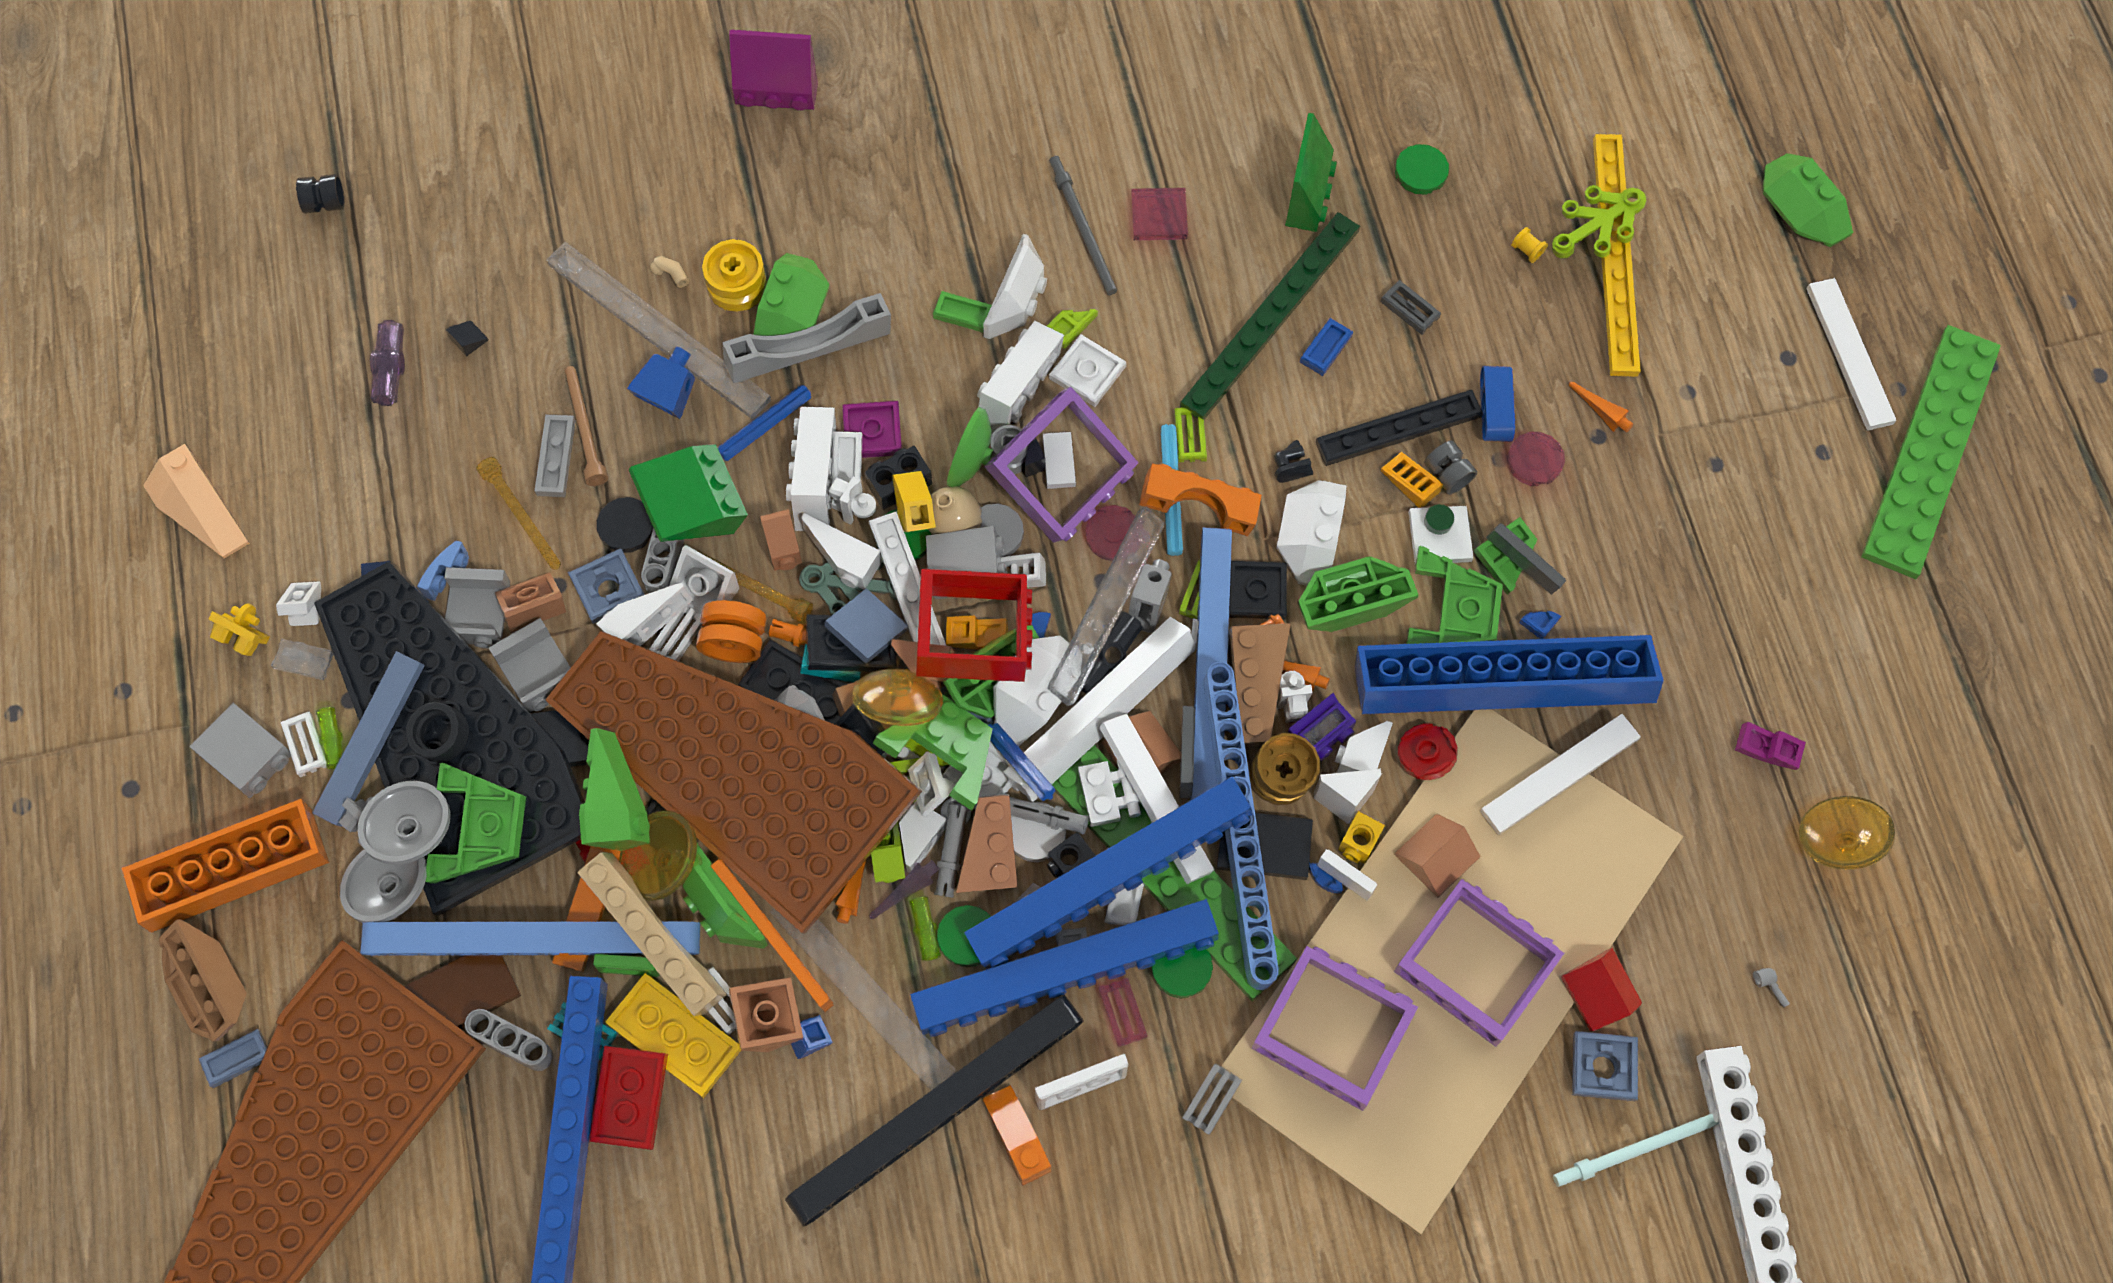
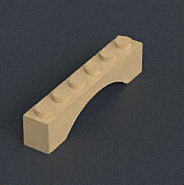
(672, 961)

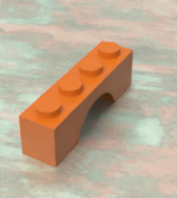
(1234, 506)

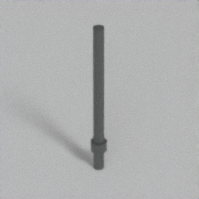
(1064, 183)

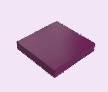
(878, 425)

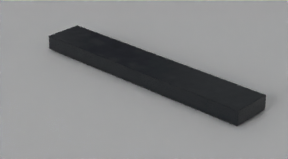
(1398, 427)

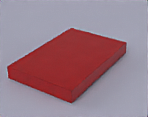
(628, 1098)

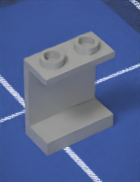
(474, 606)
(531, 664)

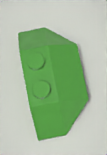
(1807, 199)
(791, 297)
(1355, 594)
(978, 695)
(718, 906)

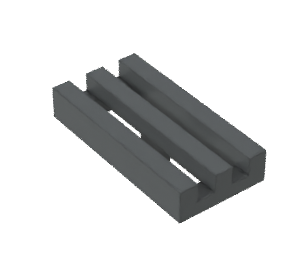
(1407, 311)

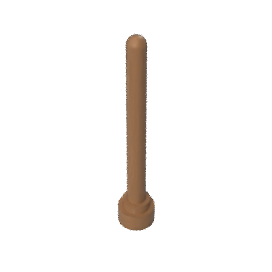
(594, 472)

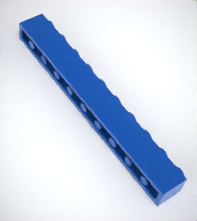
(1109, 873)
(1065, 967)
(570, 1131)

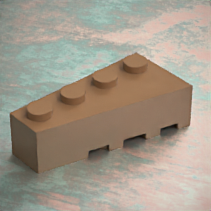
(1257, 665)

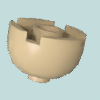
(955, 510)

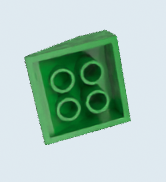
(1311, 179)
(689, 494)

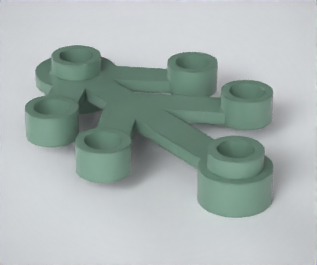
(827, 580)

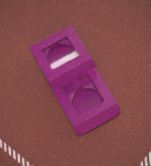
(1770, 747)

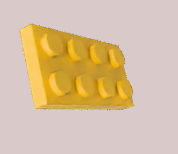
(661, 1023)

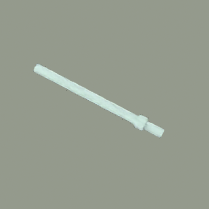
(1586, 1169)

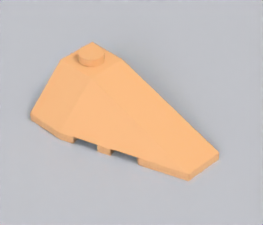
(189, 498)

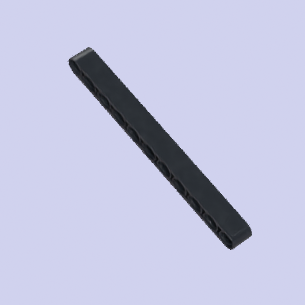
(933, 1111)

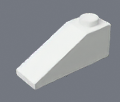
(849, 557)
(645, 615)

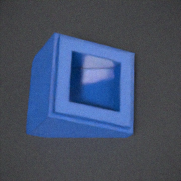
(814, 1037)

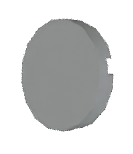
(1006, 523)

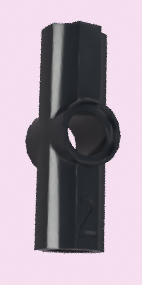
(1119, 640)

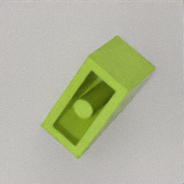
(888, 858)

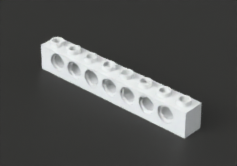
(1734, 1161)

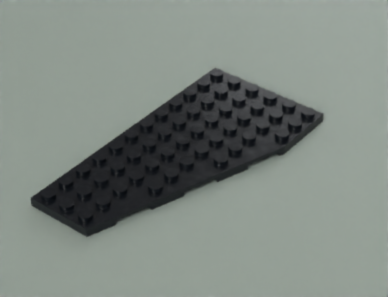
(504, 742)

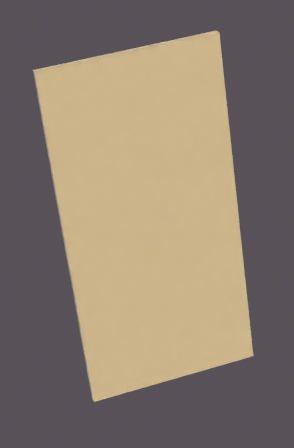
(1564, 869)

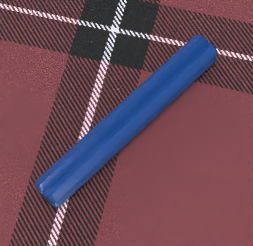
(764, 422)
(1021, 763)

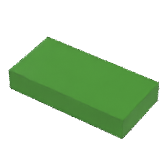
(961, 311)
(624, 965)

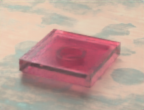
(1159, 214)

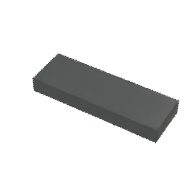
(1526, 558)
(1187, 751)

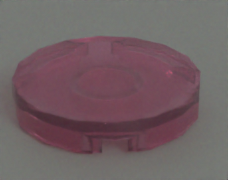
(1536, 458)
(1107, 530)

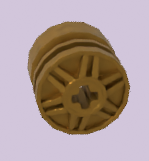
(1299, 763)

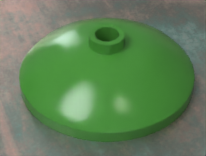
(972, 449)

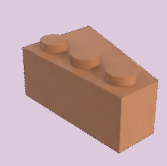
(990, 848)

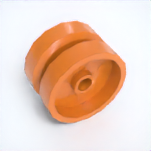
(731, 631)

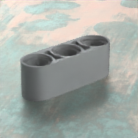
(660, 567)
(497, 1031)

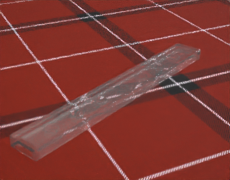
(1105, 606)
(871, 1002)

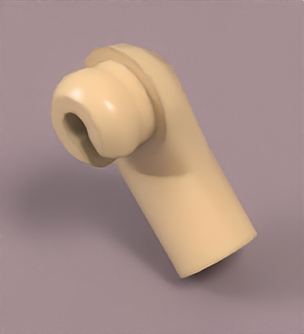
(663, 264)

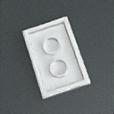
(1081, 1082)

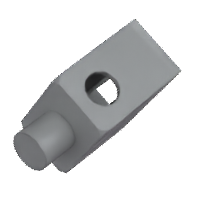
(1153, 590)

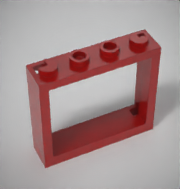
(980, 586)

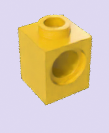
(1363, 826)

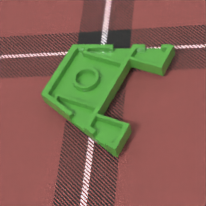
(1468, 602)
(953, 737)
(488, 829)

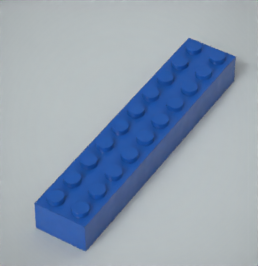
(1507, 674)

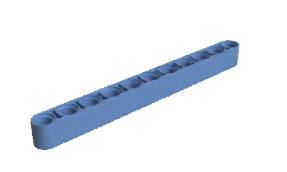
(1211, 645)
(1239, 837)
(510, 938)

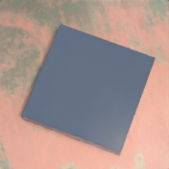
(866, 625)

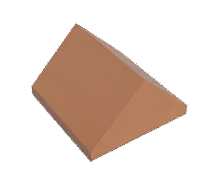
(530, 601)
(1155, 739)
(1439, 854)
(766, 1015)

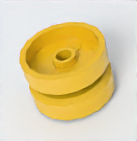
(734, 275)

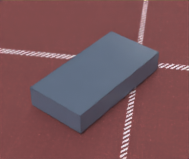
(234, 1058)

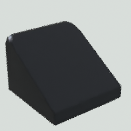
(466, 336)
(1035, 459)

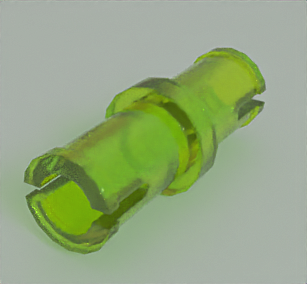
(330, 736)
(925, 928)

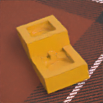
(972, 633)

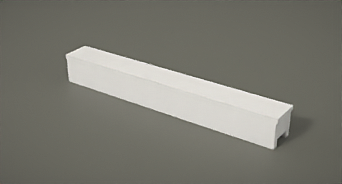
(1107, 700)

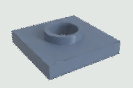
(590, 576)
(1620, 1051)

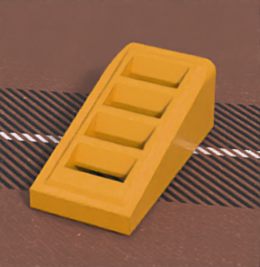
(1425, 478)

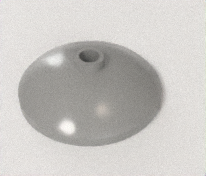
(395, 813)
(380, 890)

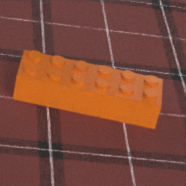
(224, 865)

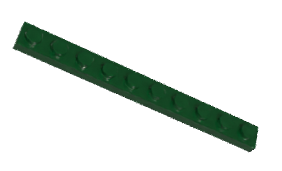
(1269, 316)

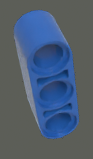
(1497, 403)

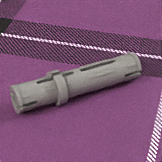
(1054, 817)
(951, 851)

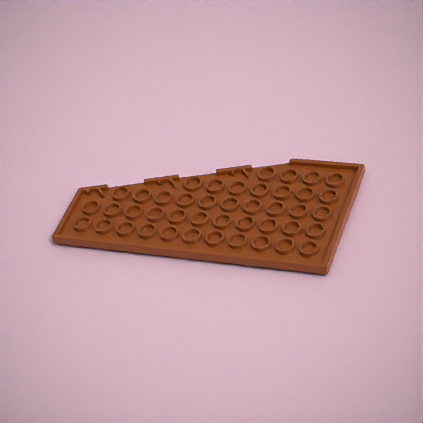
(760, 782)
(322, 1122)

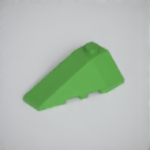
(613, 807)

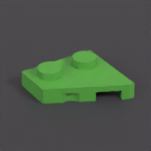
(1500, 565)

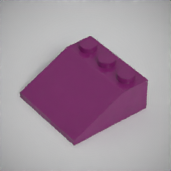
(773, 69)

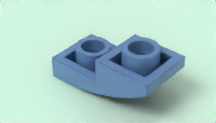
(434, 577)

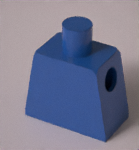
(665, 382)

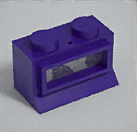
(1325, 726)

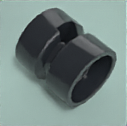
(320, 193)

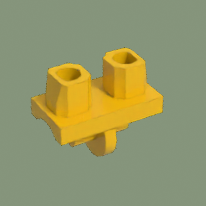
(226, 625)

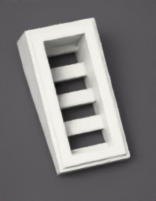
(1037, 579)

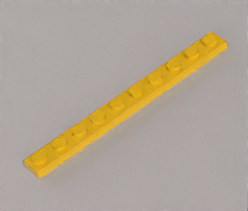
(1617, 266)

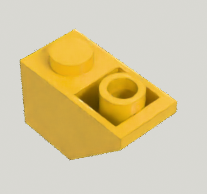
(913, 502)

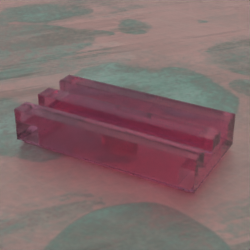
(1114, 987)

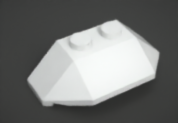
(1017, 291)
(1311, 528)
(1028, 705)

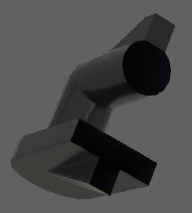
(1292, 471)

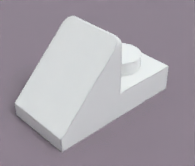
(299, 603)
(928, 777)

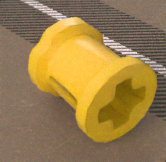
(1529, 244)

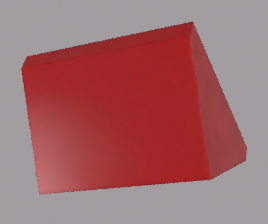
(1602, 990)

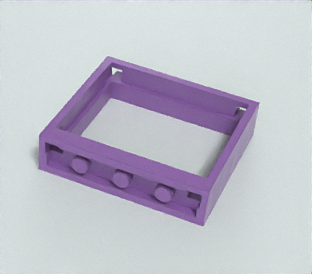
(1024, 498)
(1450, 1000)
(1314, 1072)

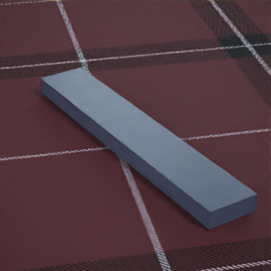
(369, 737)

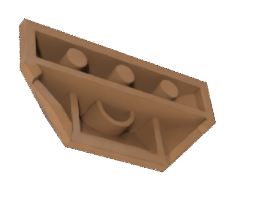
(201, 980)

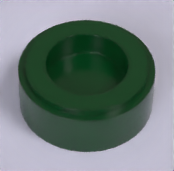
(1439, 519)

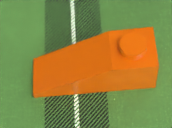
(1017, 1135)

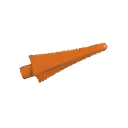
(1611, 413)
(1310, 674)
(849, 898)

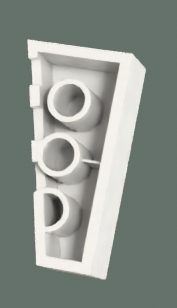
(1019, 374)
(812, 464)

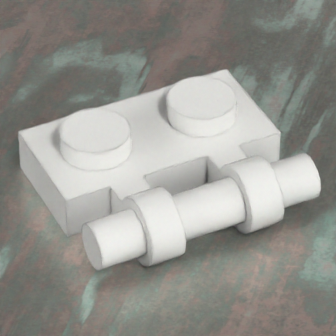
(1100, 794)

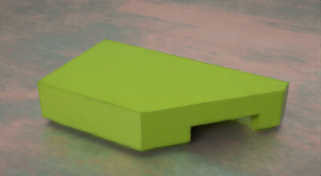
(1072, 324)

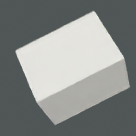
(703, 579)
(1346, 791)

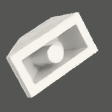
(1364, 749)
(919, 834)

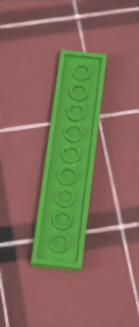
(1931, 452)
(1170, 887)

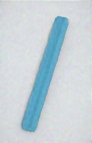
(1173, 516)

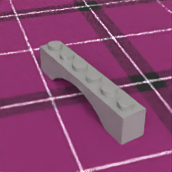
(757, 355)

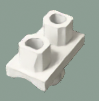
(851, 500)
(1293, 696)

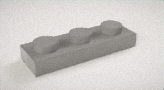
(555, 455)

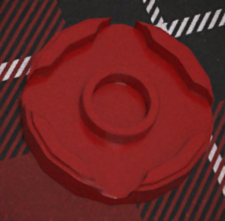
(1427, 751)

